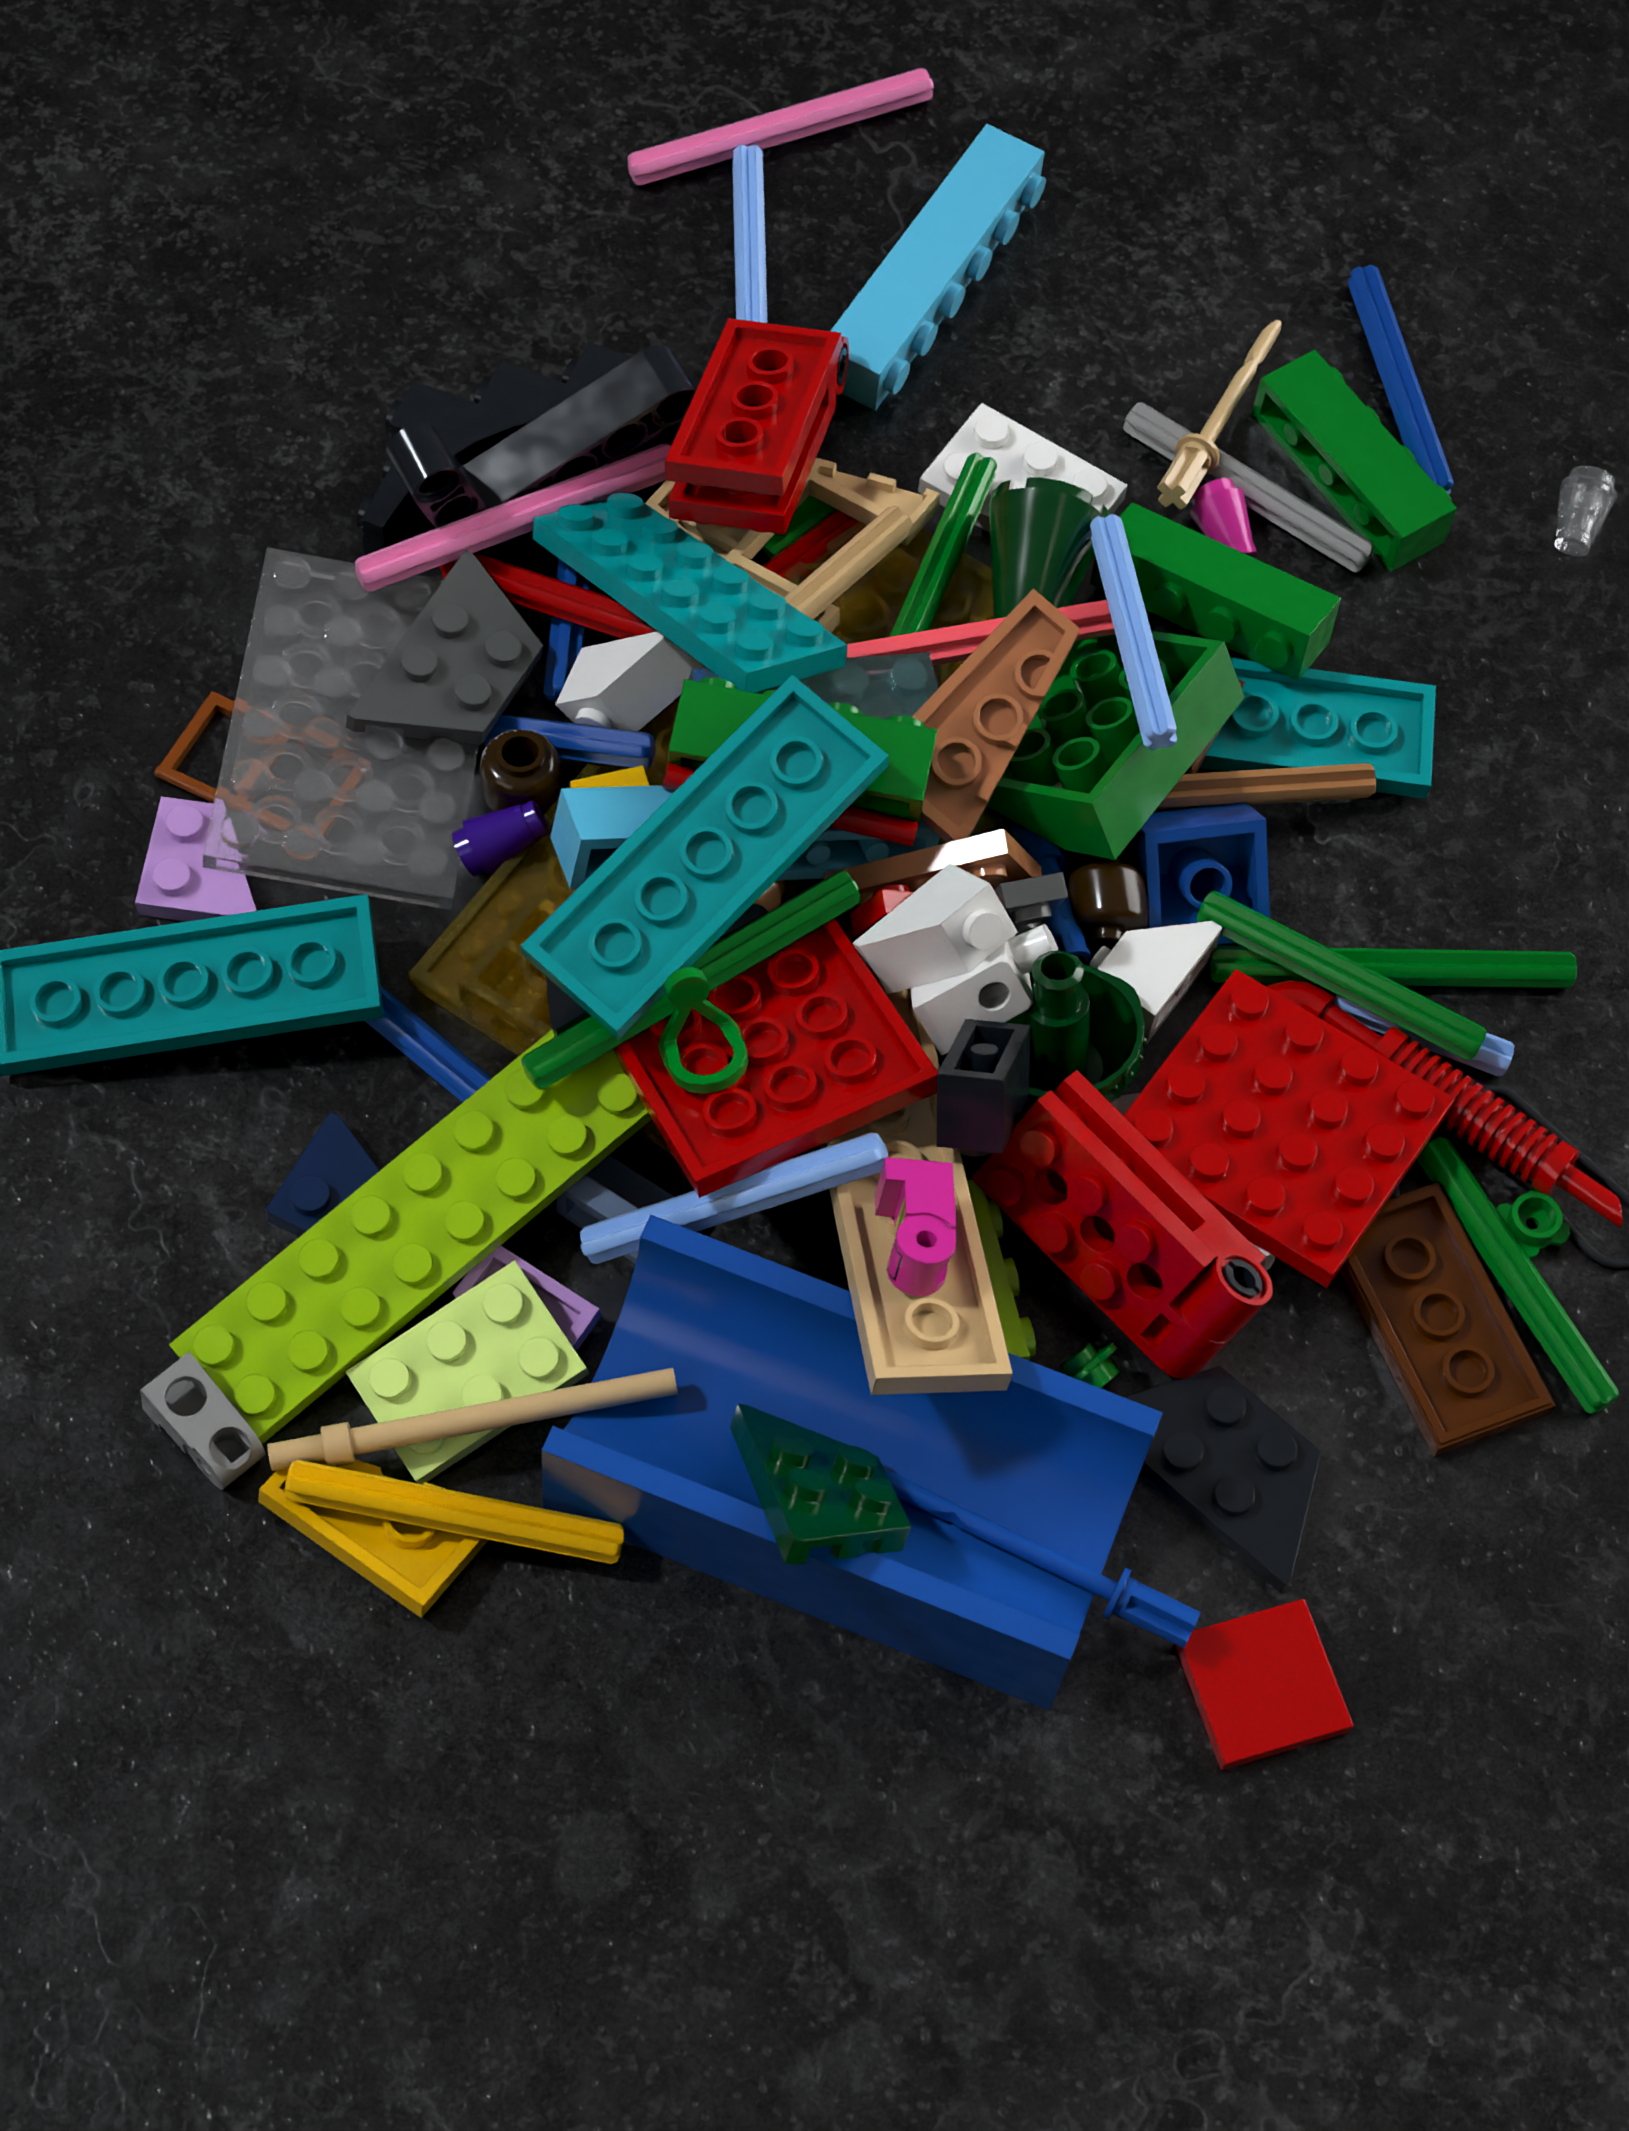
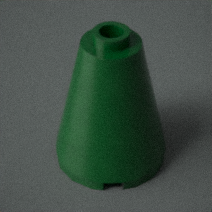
(1039, 541)

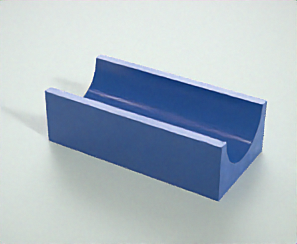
(744, 1330)

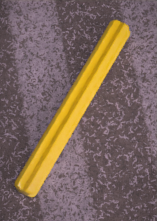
(454, 1511)

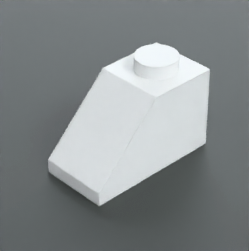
(625, 681)
(936, 932)
(1160, 965)

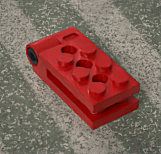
(756, 425)
(1127, 1228)

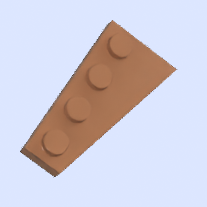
(988, 710)

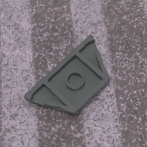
(453, 663)

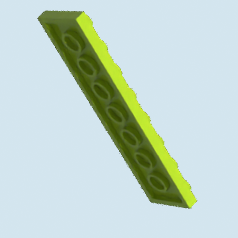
(408, 1236)

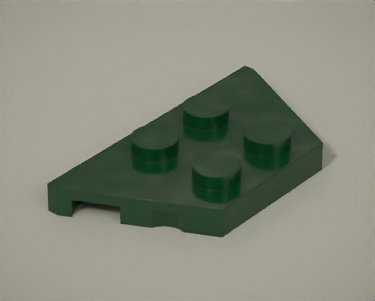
(818, 1489)

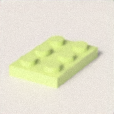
(468, 1353)

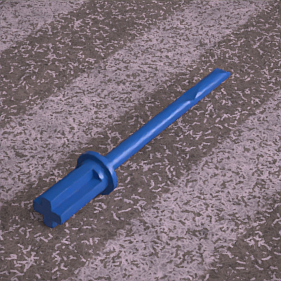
(1126, 1598)

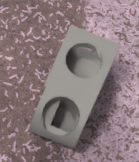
(202, 1421)

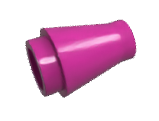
(1223, 515)

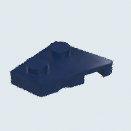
(321, 1178)

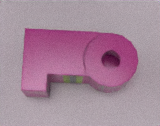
(924, 1216)

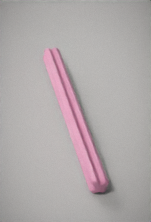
(780, 126)
(508, 519)

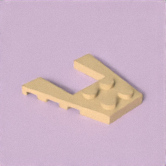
(850, 494)

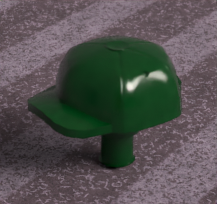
(1081, 1024)

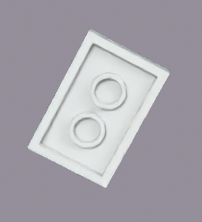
(1018, 456)

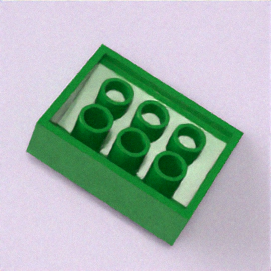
(1083, 761)

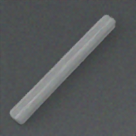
(1259, 492)

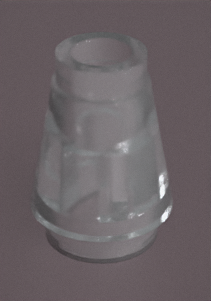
(1583, 507)

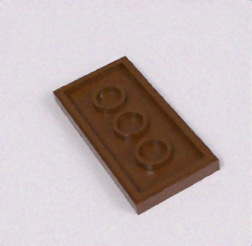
(1442, 1324)

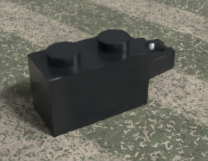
(983, 1087)

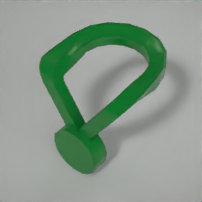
(688, 991)

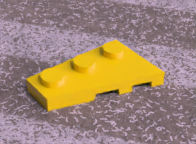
(398, 1557)

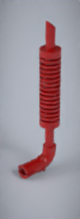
(1472, 1112)

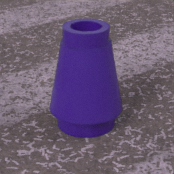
(498, 835)

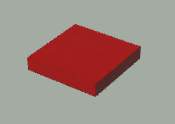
(1263, 1684)

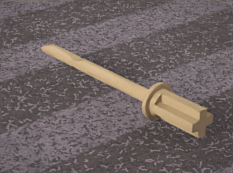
(1197, 452)

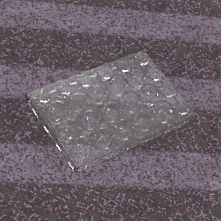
(301, 789)

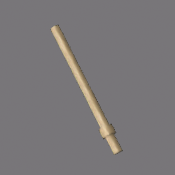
(341, 1443)

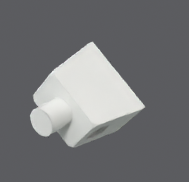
(990, 992)

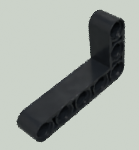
(566, 441)

